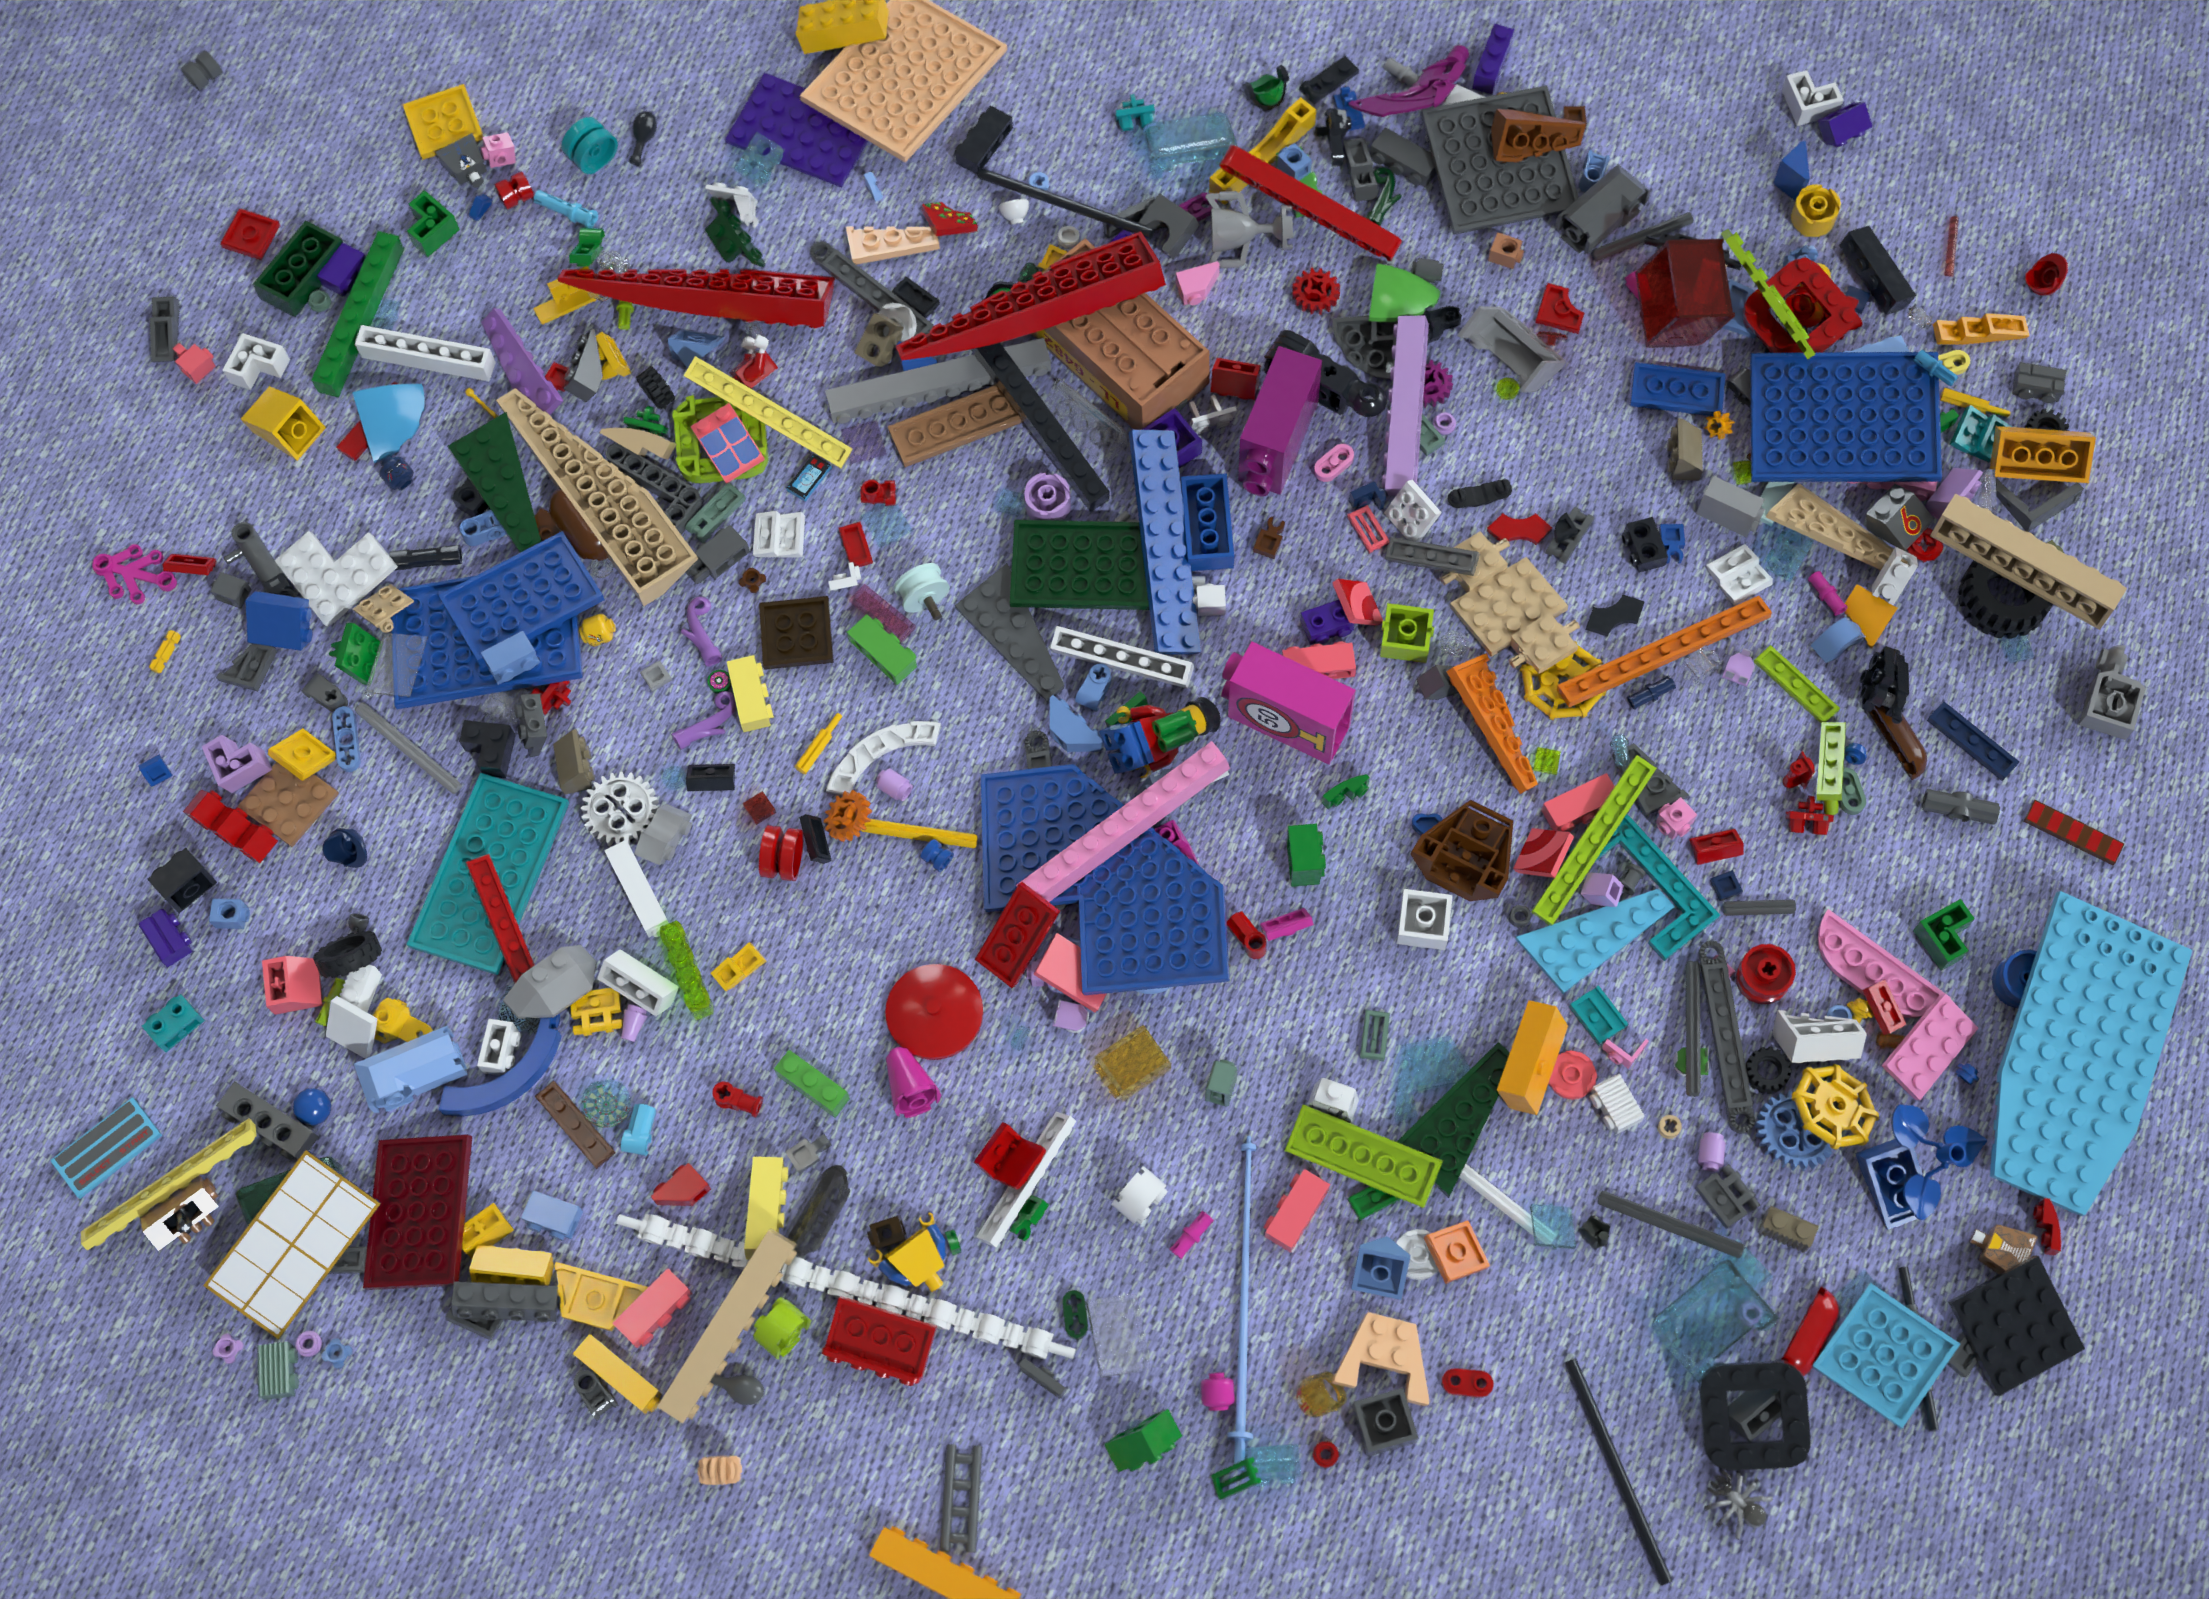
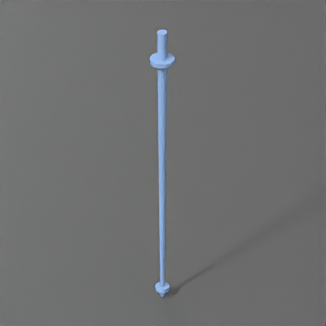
(1240, 1434)

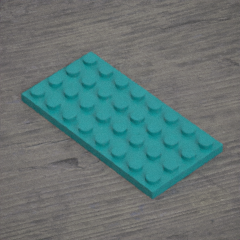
(517, 832)

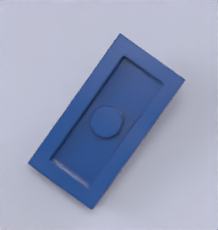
(1342, 102)

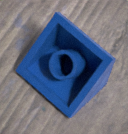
(1793, 171)

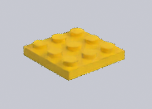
(442, 120)

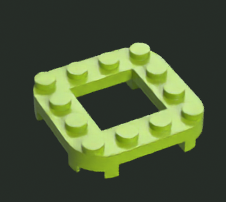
(688, 446)

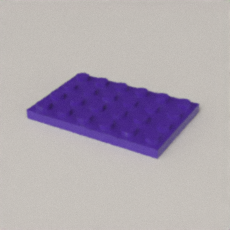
(808, 137)

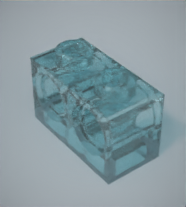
(754, 157)
(1791, 554)

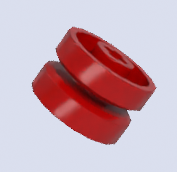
(781, 853)
(1765, 974)

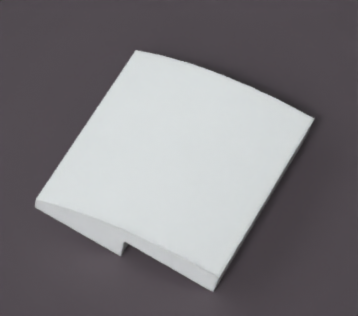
(772, 527)
(1732, 567)

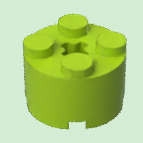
(780, 1328)

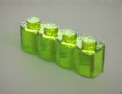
(686, 970)

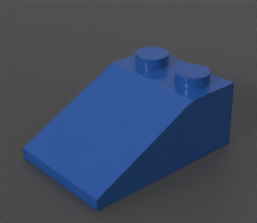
(1885, 1173)

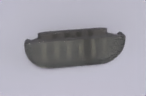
(819, 1210)

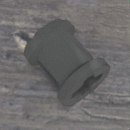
(1631, 877)

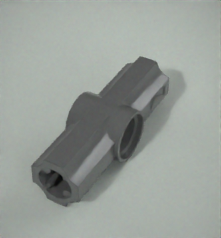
(1961, 806)

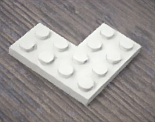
(331, 584)

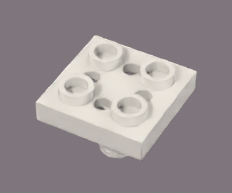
(1417, 508)

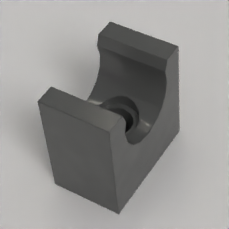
(1166, 214)

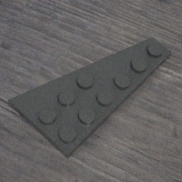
(1011, 632)

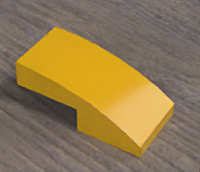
(738, 967)

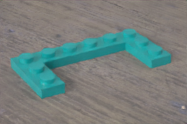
(1696, 910)

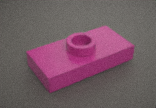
(1286, 924)

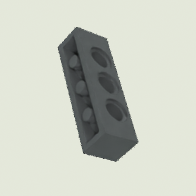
(239, 1098)

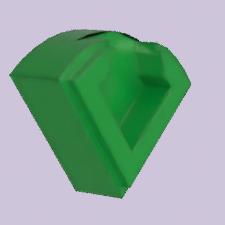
(953, 1242)

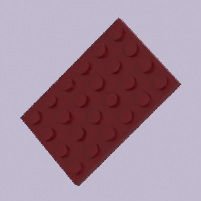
(421, 1214)

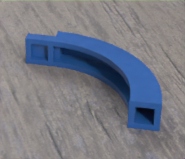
(510, 1086)

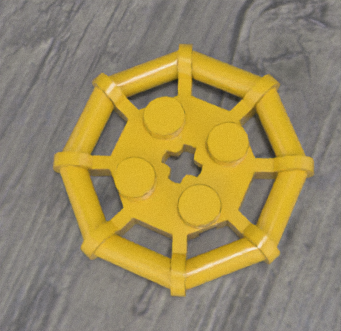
(1549, 681)
(1824, 1111)

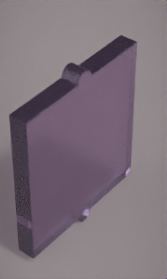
(865, 441)

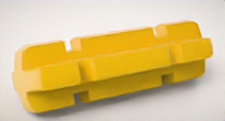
(164, 651)

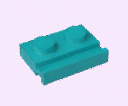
(1598, 1015)

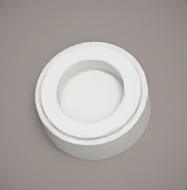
(1068, 236)

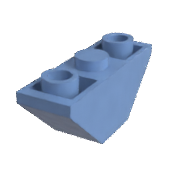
(1071, 729)

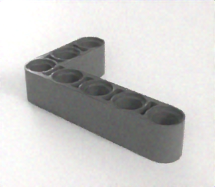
(659, 487)

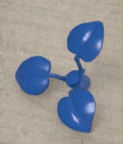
(1960, 1149)

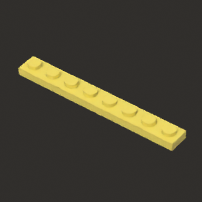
(768, 412)
(166, 1185)

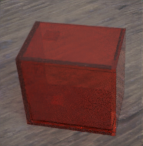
(1684, 293)

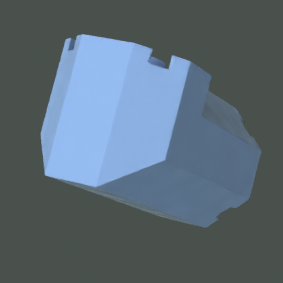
(410, 1069)

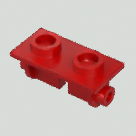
(1800, 772)

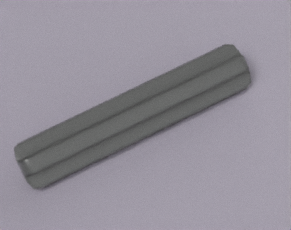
(1759, 907)

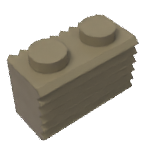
(1788, 1229)

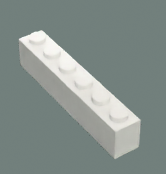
(425, 353)
(1122, 657)

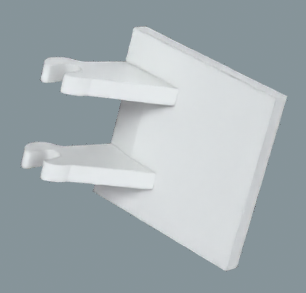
(744, 200)
(1219, 417)

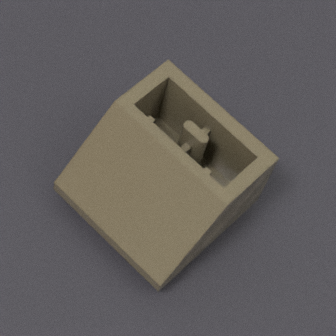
(1686, 451)
(572, 763)

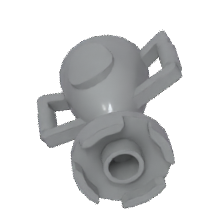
(1236, 229)

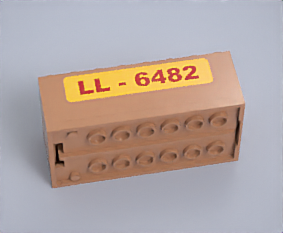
(1131, 356)

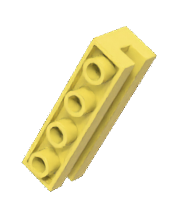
(765, 1200)

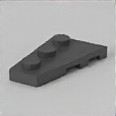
(1658, 789)

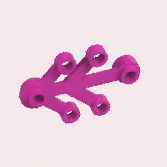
(132, 571)

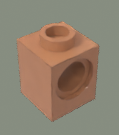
(1506, 243)

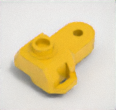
(396, 1022)

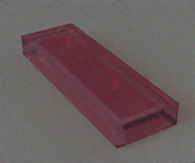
(876, 607)

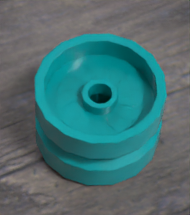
(589, 145)

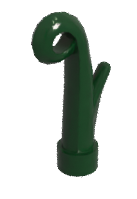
(1385, 199)

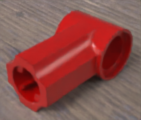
(1246, 934)

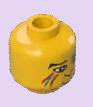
(597, 630)

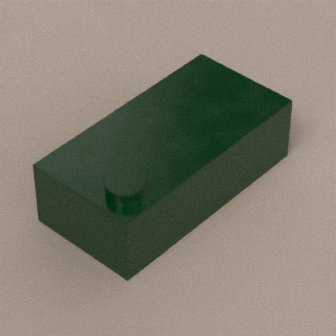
(294, 270)

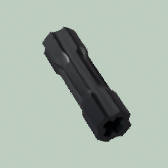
(427, 557)

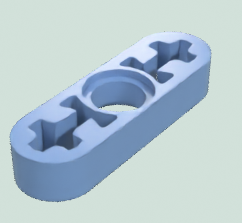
(352, 747)

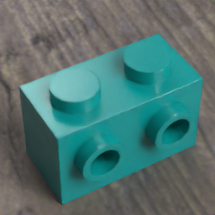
(172, 1023)

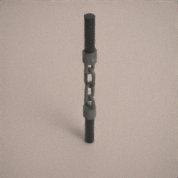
(1910, 1304)

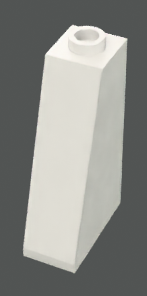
(637, 888)

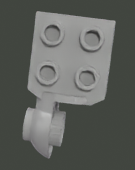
(2112, 698)

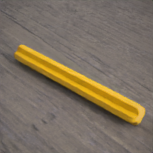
(921, 833)

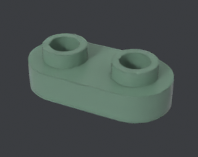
(1852, 791)

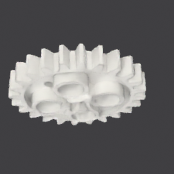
(636, 795)

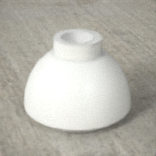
(1014, 210)

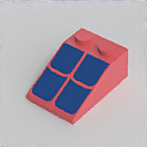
(727, 443)

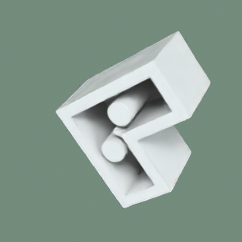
(1807, 102)
(252, 357)

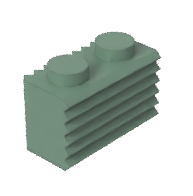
(1221, 1083)
(276, 1370)

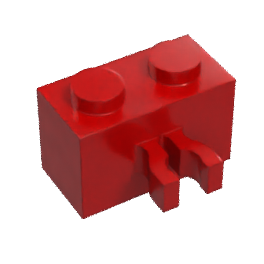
(1235, 378)

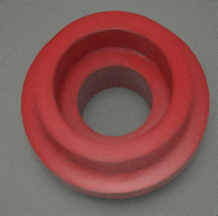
(1325, 1445)

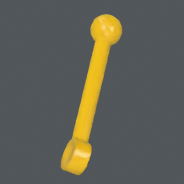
(470, 392)

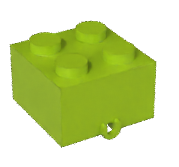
(1407, 633)

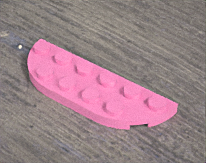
(1864, 963)

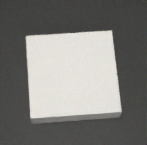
(351, 1027)

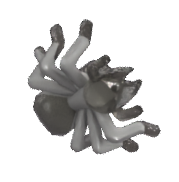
(1740, 1504)

